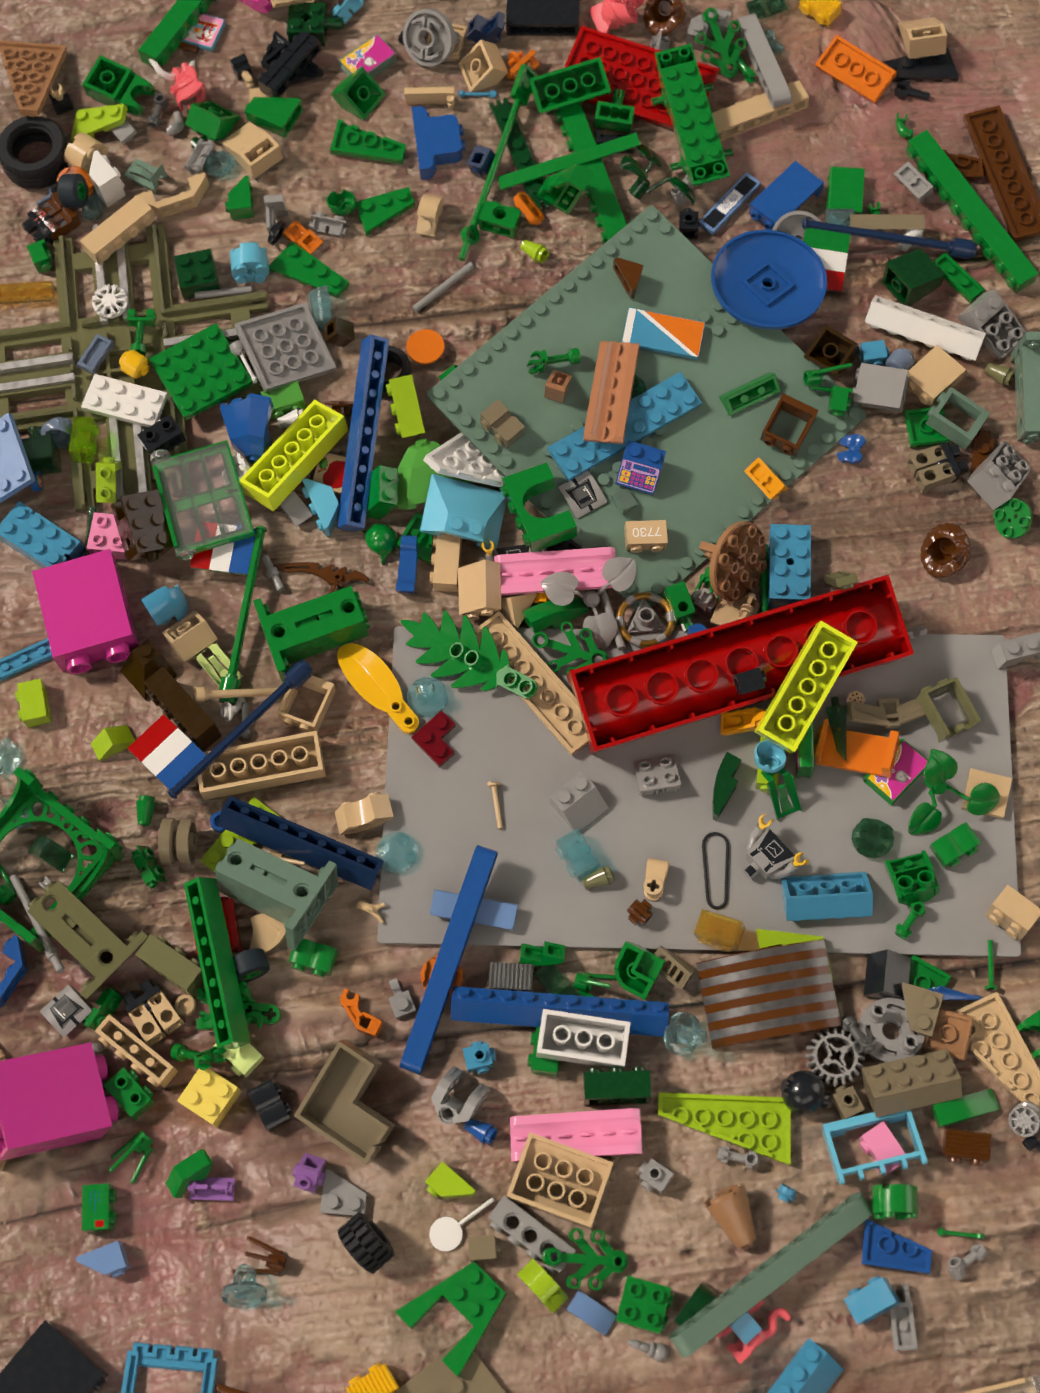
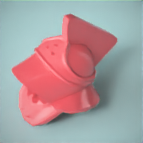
(615, 14)

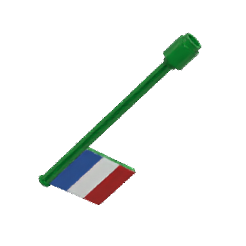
(242, 559)

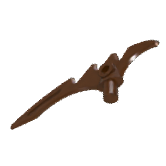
(335, 579)

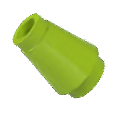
(535, 251)

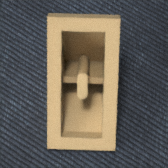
(514, 605)

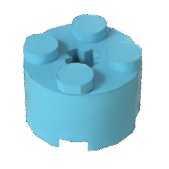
(249, 263)

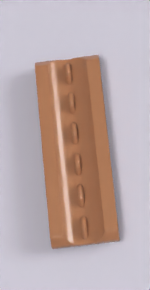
(611, 392)

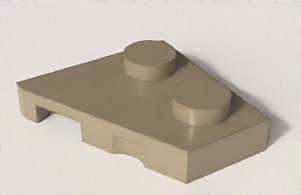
(921, 1008)

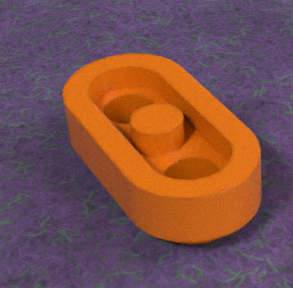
(529, 208)

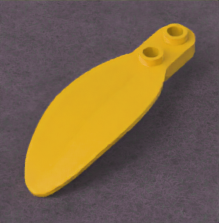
(376, 684)

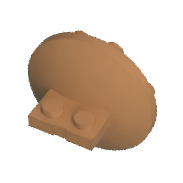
(736, 560)

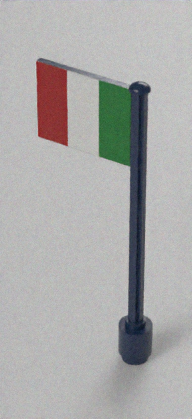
(833, 240)

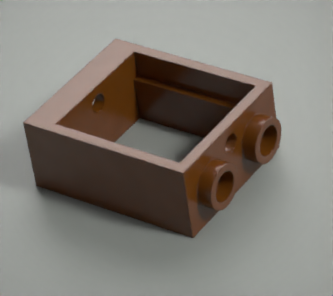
(796, 409)

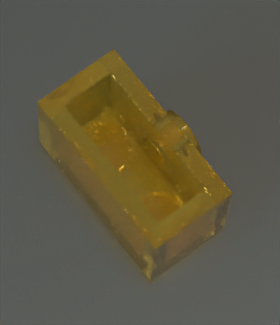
(719, 930)

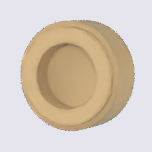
(185, 1005)

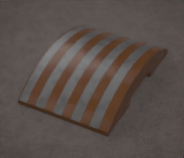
(768, 993)

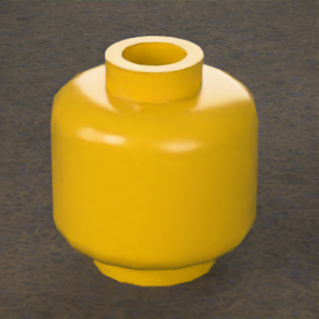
(134, 364)

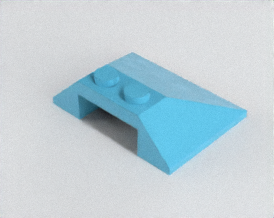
(463, 511)

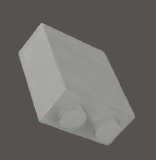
(880, 387)

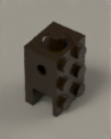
(142, 526)

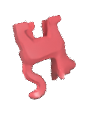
(742, 1351)

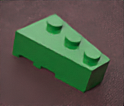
(565, 187)

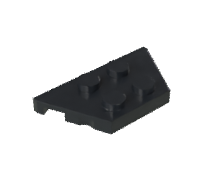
(273, 52)

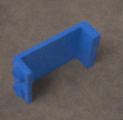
(785, 195)

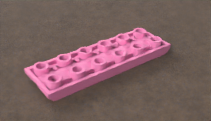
(524, 571)
(593, 1132)

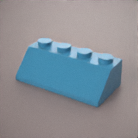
(827, 896)
(808, 1371)

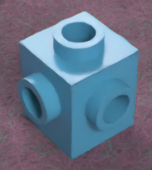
(479, 1065)

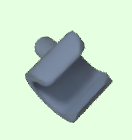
(52, 189)

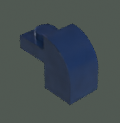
(484, 29)

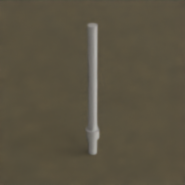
(51, 952)

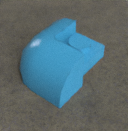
(166, 604)

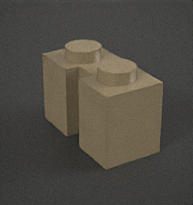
(501, 424)

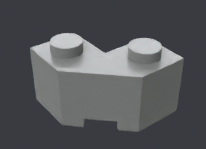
(697, 25)

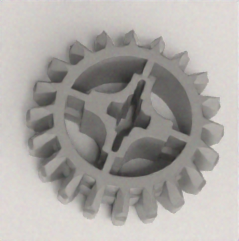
(829, 1049)

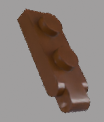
(981, 448)

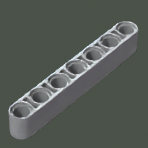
(764, 61)

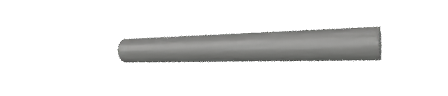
(444, 286)
(608, 609)

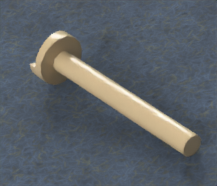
(496, 802)

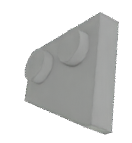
(341, 1196)

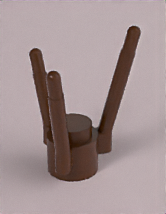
(275, 1261)

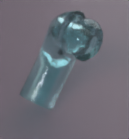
(775, 46)

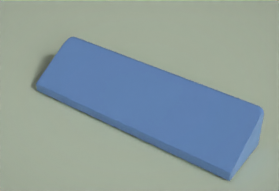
(490, 913)

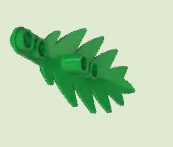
(466, 656)

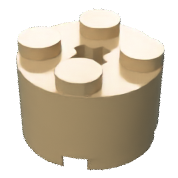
(81, 151)

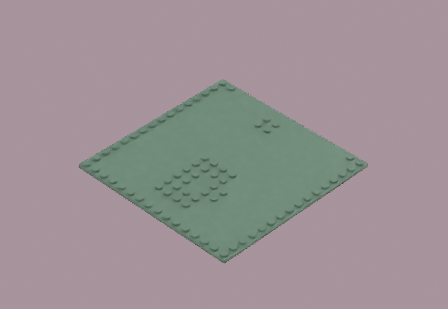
(706, 450)

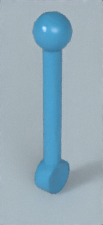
(492, 94)

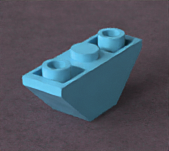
(322, 503)

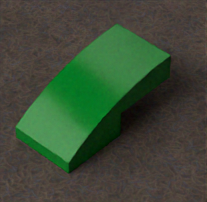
(541, 956)

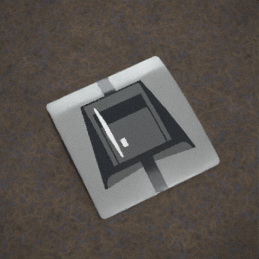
(583, 494)
(66, 1011)

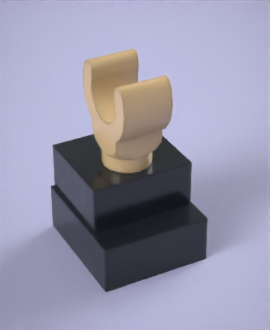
(242, 69)
(60, 101)

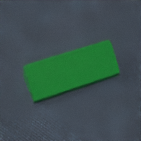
(750, 393)

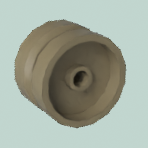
(177, 841)

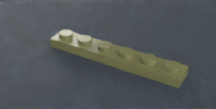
(841, 579)

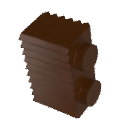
(966, 1146)

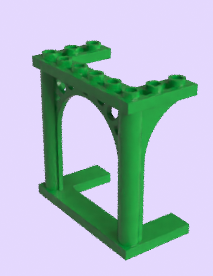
(26, 794)

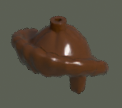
(664, 15)
(945, 550)

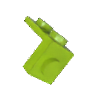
(106, 480)

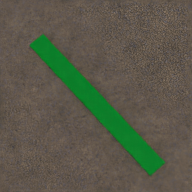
(558, 164)

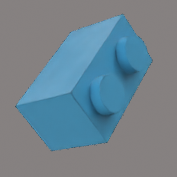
(871, 1300)

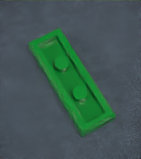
(959, 278)

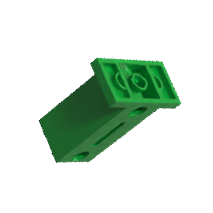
(312, 626)

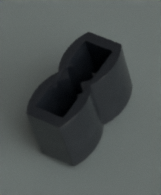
(270, 1105)

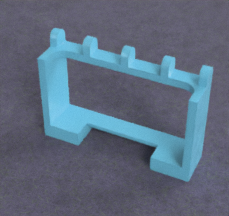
(840, 1127)

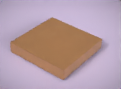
(951, 1033)

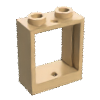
(313, 683)

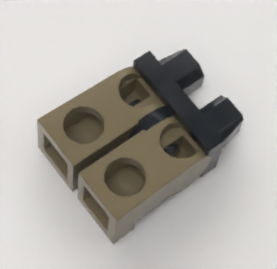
(936, 466)

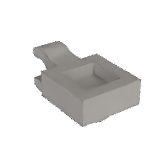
(401, 1001)

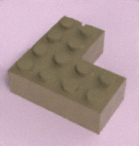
(335, 1104)

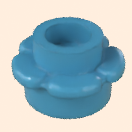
(786, 1193)

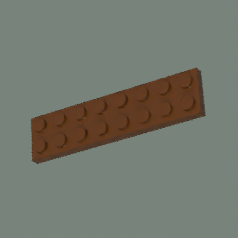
(1005, 172)

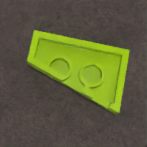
(97, 119)

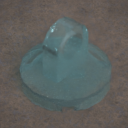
(427, 697)
(684, 1034)
(244, 1291)

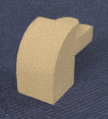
(429, 210)

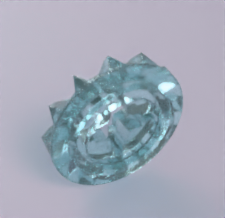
(211, 163)

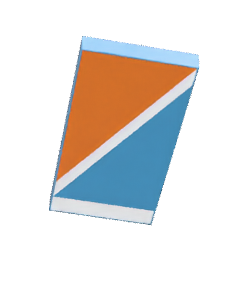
(664, 333)

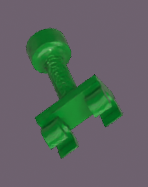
(140, 323)
(572, 356)
(201, 1059)

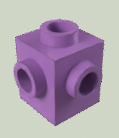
(308, 1177)

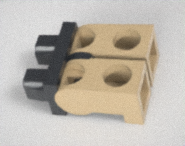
(150, 1005)

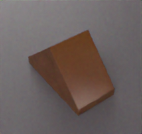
(628, 274)

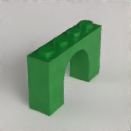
(537, 531)

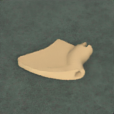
(266, 932)

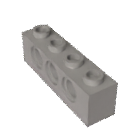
(506, 1209)

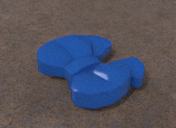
(853, 443)

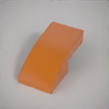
(304, 238)

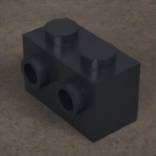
(161, 435)

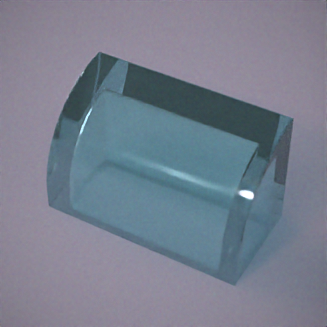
(320, 306)

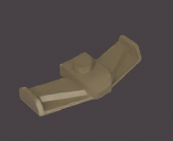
(887, 712)

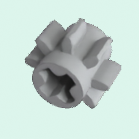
(703, 600)

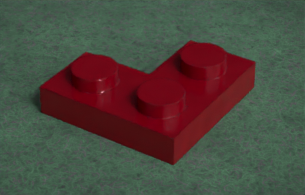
(430, 738)

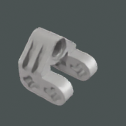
(461, 1111)

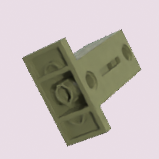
(82, 934)

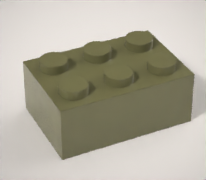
(171, 964)

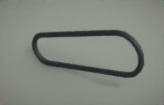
(726, 870)

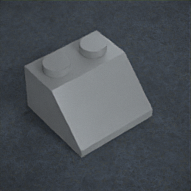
(578, 802)

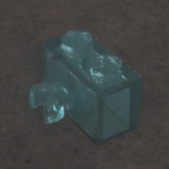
(577, 854)

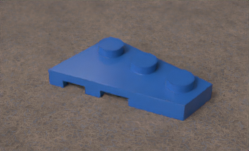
(892, 1251)

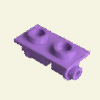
(212, 1189)

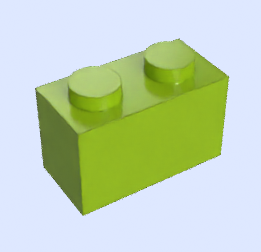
(33, 703)

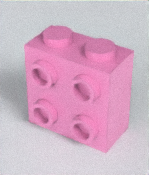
(105, 536)

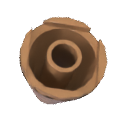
(733, 1215)

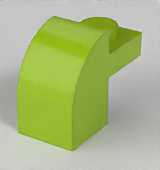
(542, 1285)

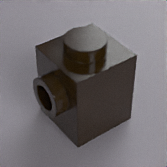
(339, 331)

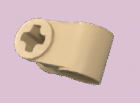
(655, 875)

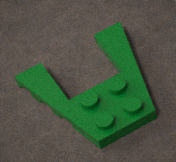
(473, 1296)

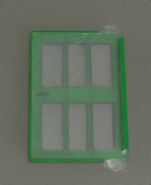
(201, 498)

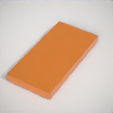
(855, 69)

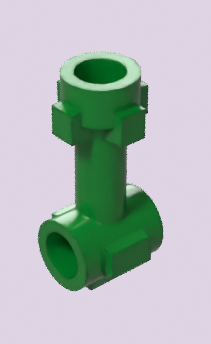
(916, 910)

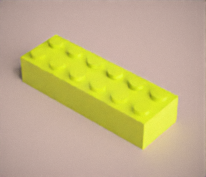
(293, 455)
(805, 687)

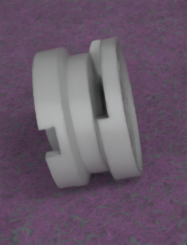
(1025, 1118)

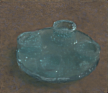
(397, 851)

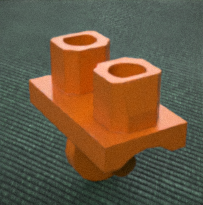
(515, 58)

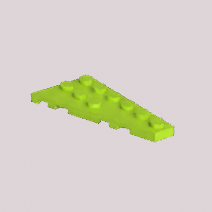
(745, 1121)

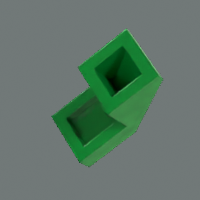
(190, 1169)

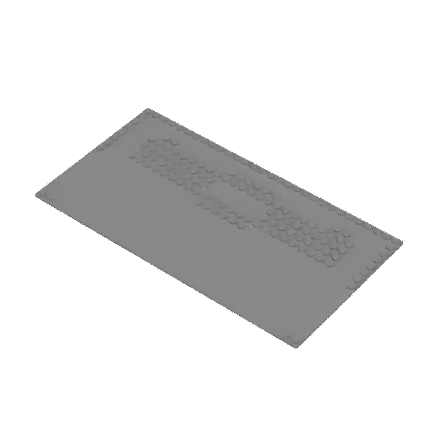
(506, 743)

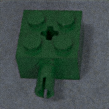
(311, 18)

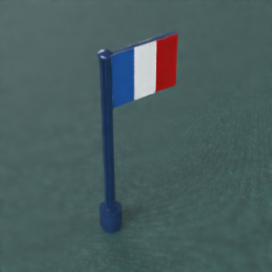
(178, 760)

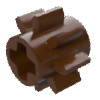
(640, 912)

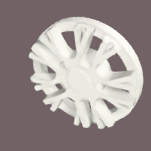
(109, 301)

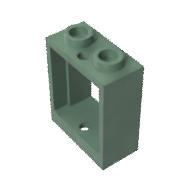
(948, 428)

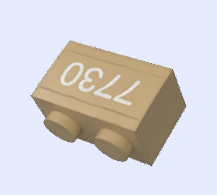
(645, 535)

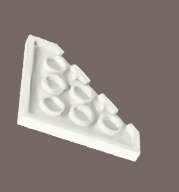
(464, 461)

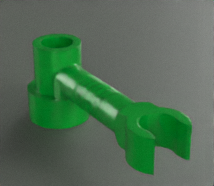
(748, 73)

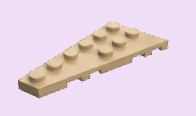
(1001, 1048)

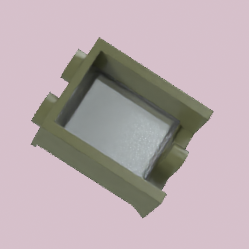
(948, 708)

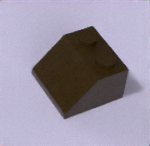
(831, 350)

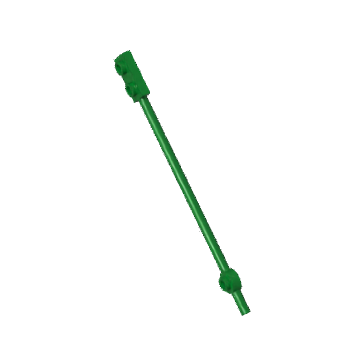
(521, 94)

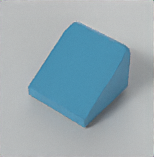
(745, 1328)

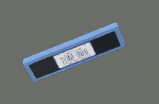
(729, 204)

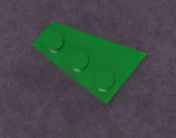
(383, 207)

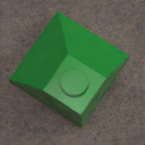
(358, 93)

